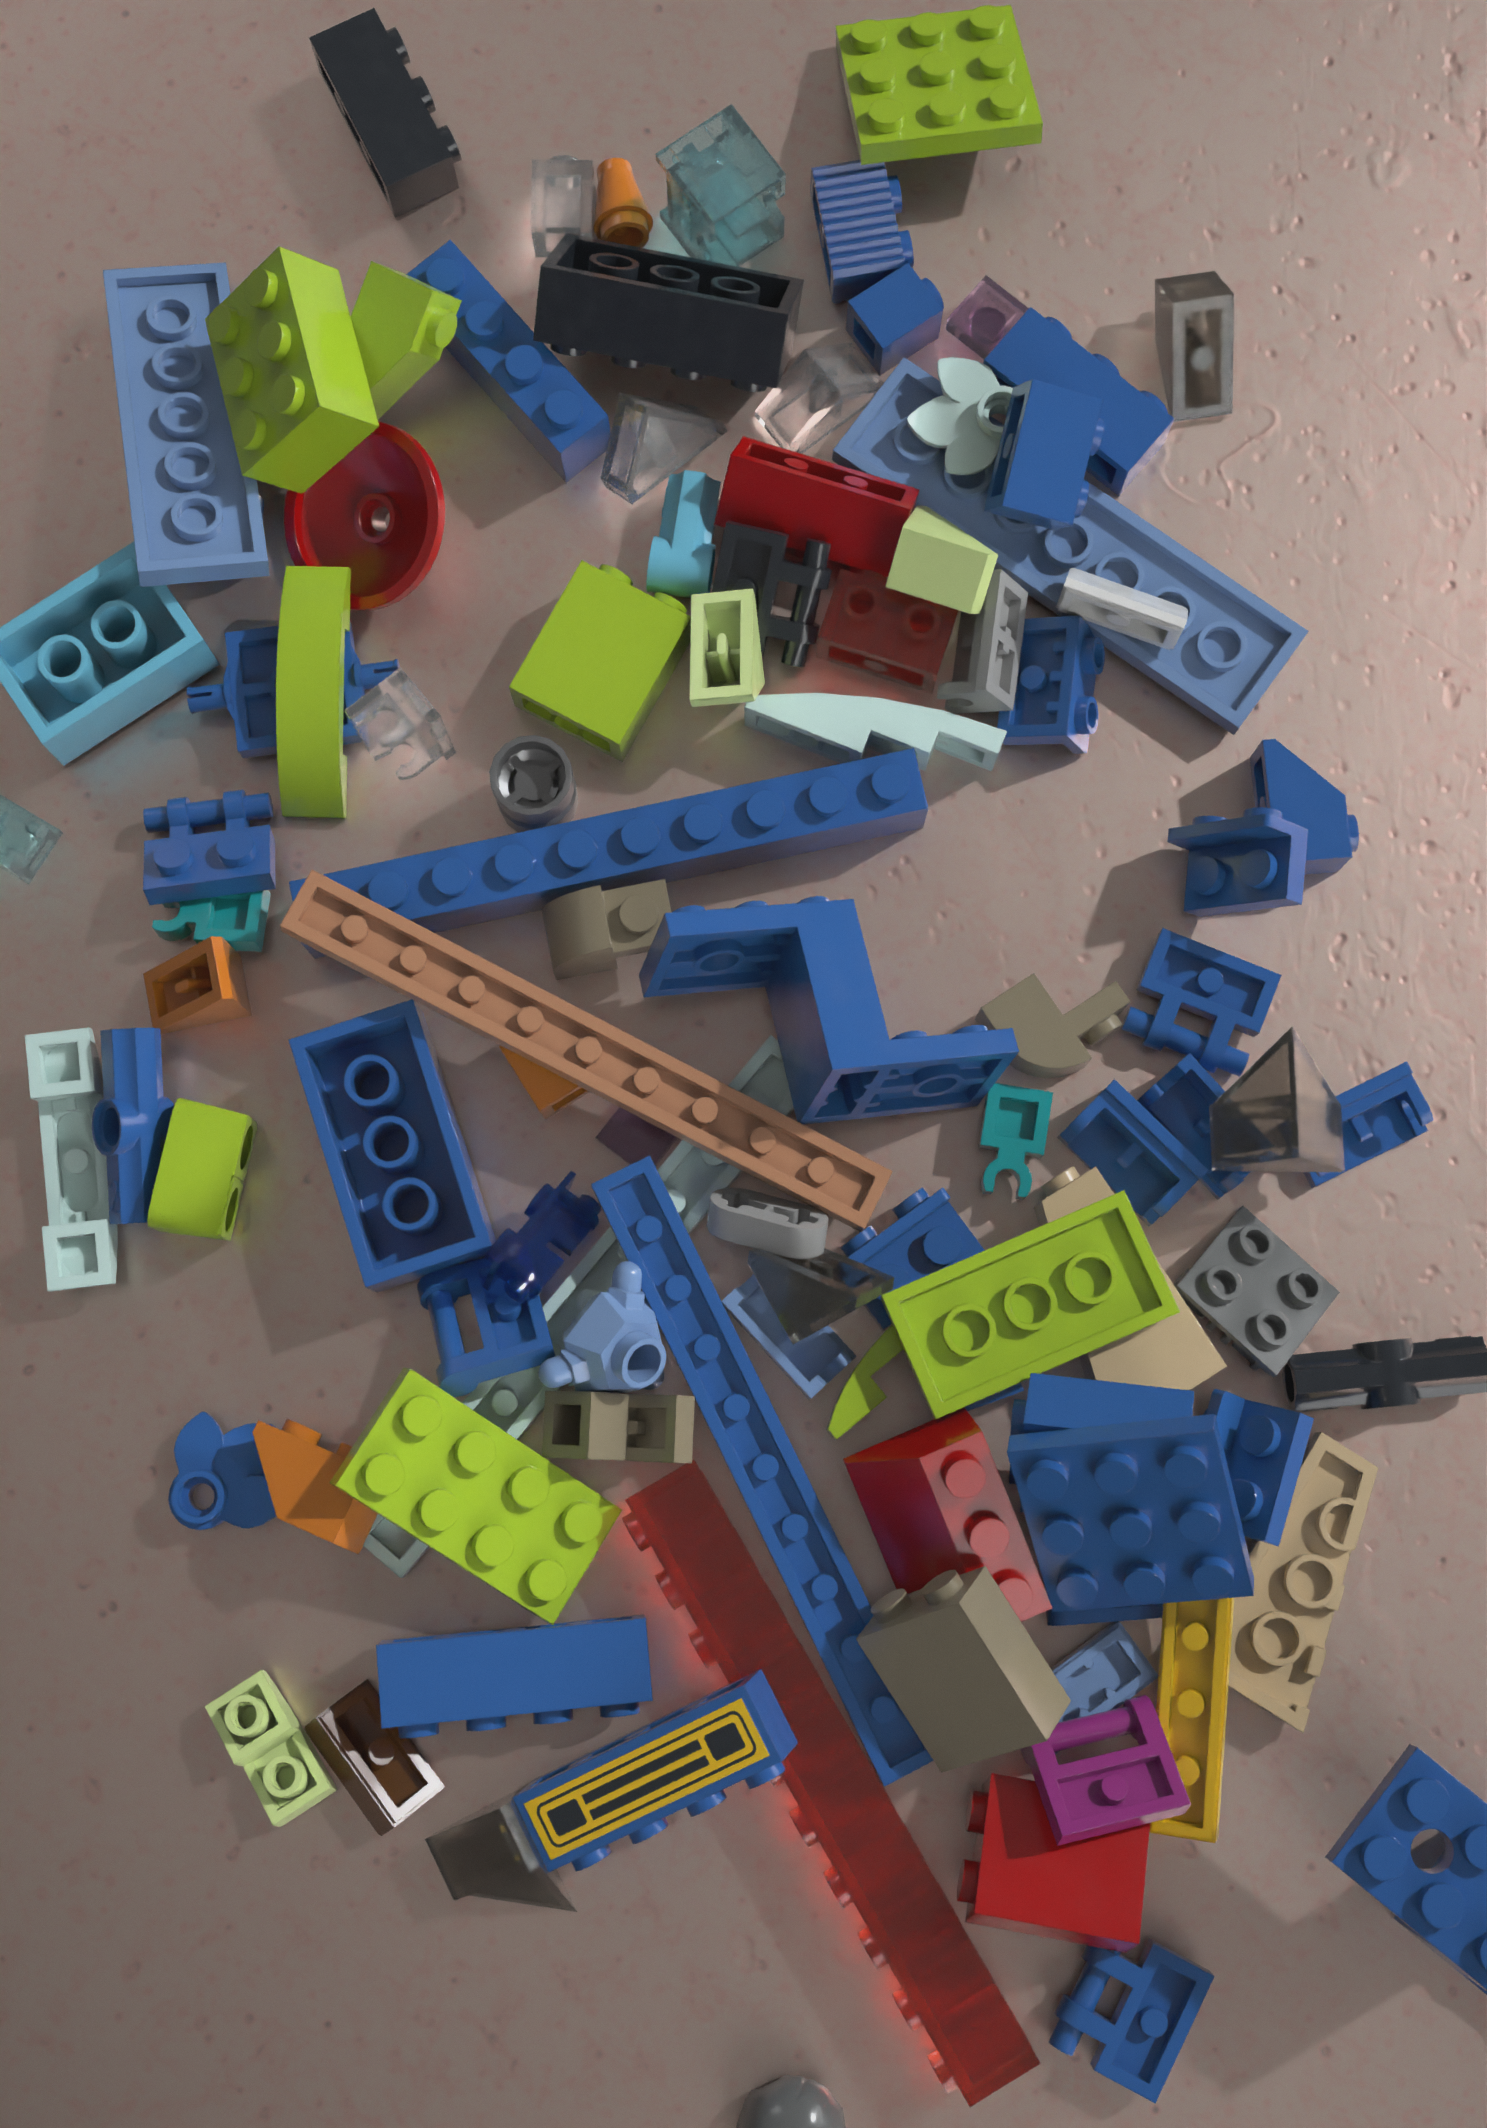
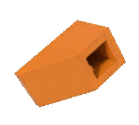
(301, 1487)

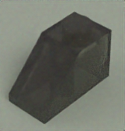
(1195, 344)

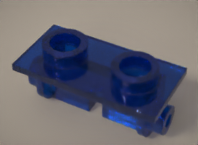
(523, 1256)

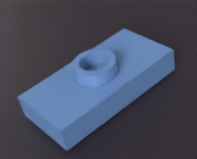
(1103, 1673)

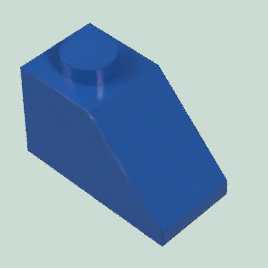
(1306, 800)

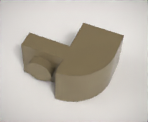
(597, 926)
(1047, 1038)
(618, 1426)

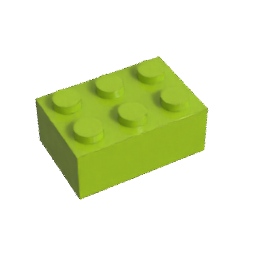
(291, 371)

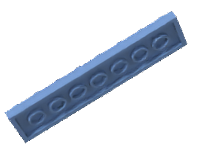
(1231, 636)

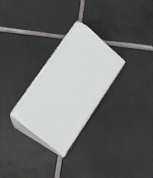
(1122, 609)

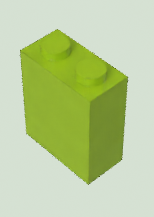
(602, 659)

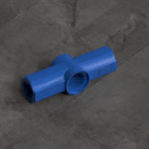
(131, 1119)

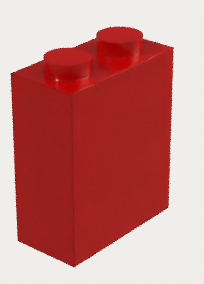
(1031, 1886)

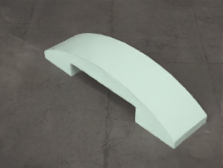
(68, 1085)

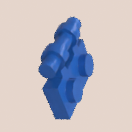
(212, 862)
(1209, 985)
(1149, 2021)

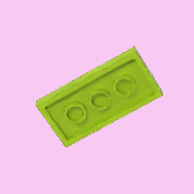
(1029, 1304)
(476, 1495)

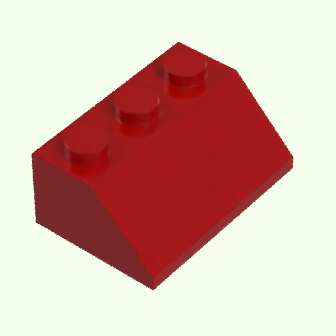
(945, 1508)

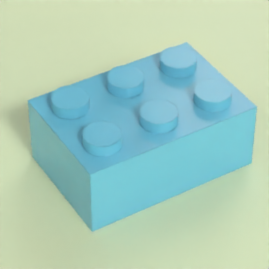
(98, 656)

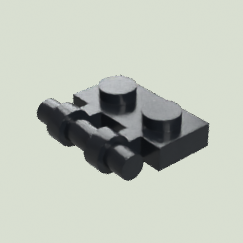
(756, 561)

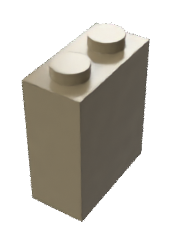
(963, 1669)

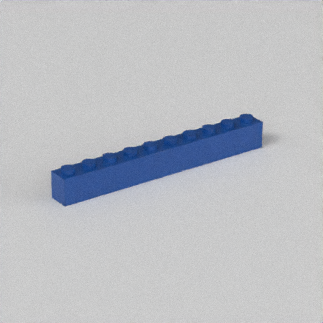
(647, 844)

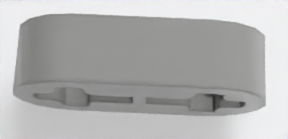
(767, 1223)

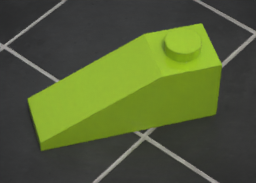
(400, 331)

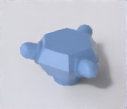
(611, 1342)

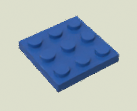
(1132, 1513)

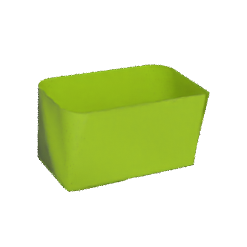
(202, 1171)

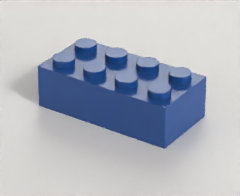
(393, 1146)

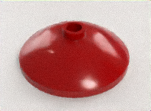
(345, 514)

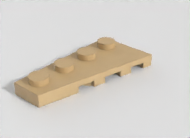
(1299, 1584)

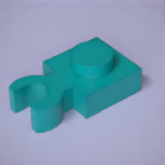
(234, 917)
(1014, 1127)

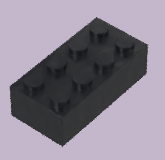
(667, 312)

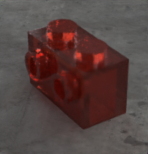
(885, 631)

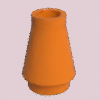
(620, 207)

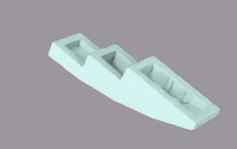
(849, 725)

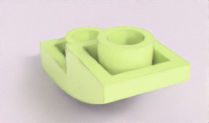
(271, 1748)

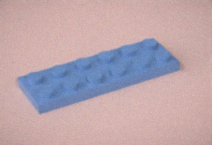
(183, 473)

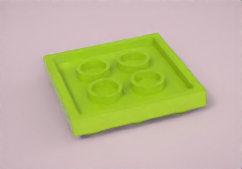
(937, 84)

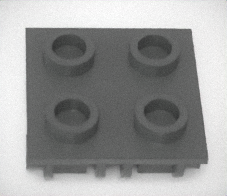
(1256, 1292)

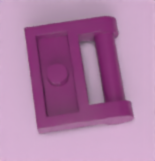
(1111, 1788)

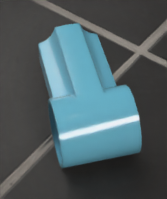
(683, 553)

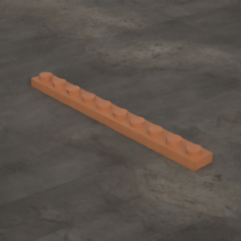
(585, 1050)

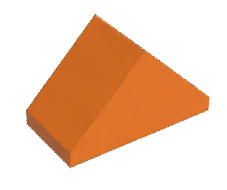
(198, 987)

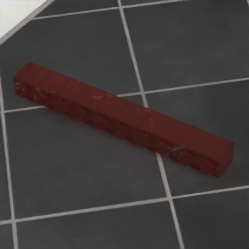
(835, 1790)

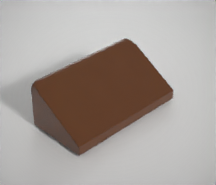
(374, 1765)

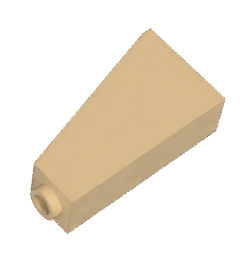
(1163, 1355)

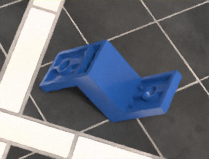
(824, 1009)
(1436, 1904)

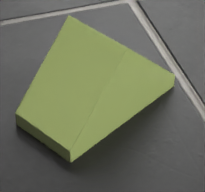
(941, 563)
(725, 648)

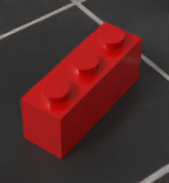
(816, 501)

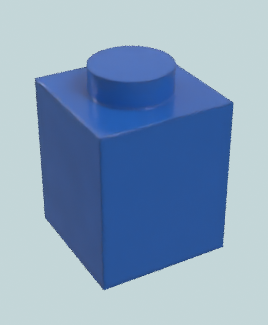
(895, 318)

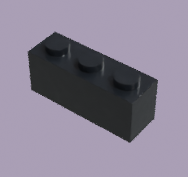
(387, 111)

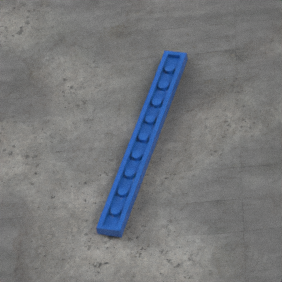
(758, 1457)

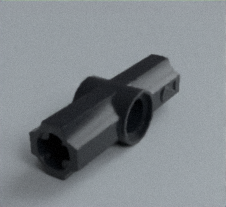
(1386, 1373)

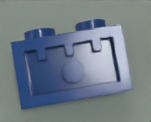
(1055, 685)
(1242, 862)
(916, 1245)
(1263, 1459)

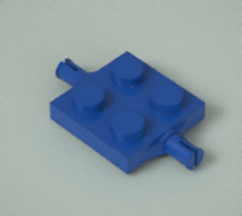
(251, 688)

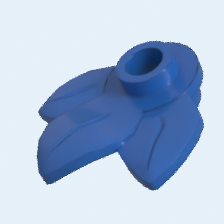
(229, 1467)

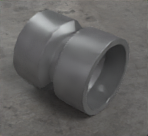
(533, 783)

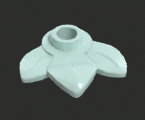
(962, 414)

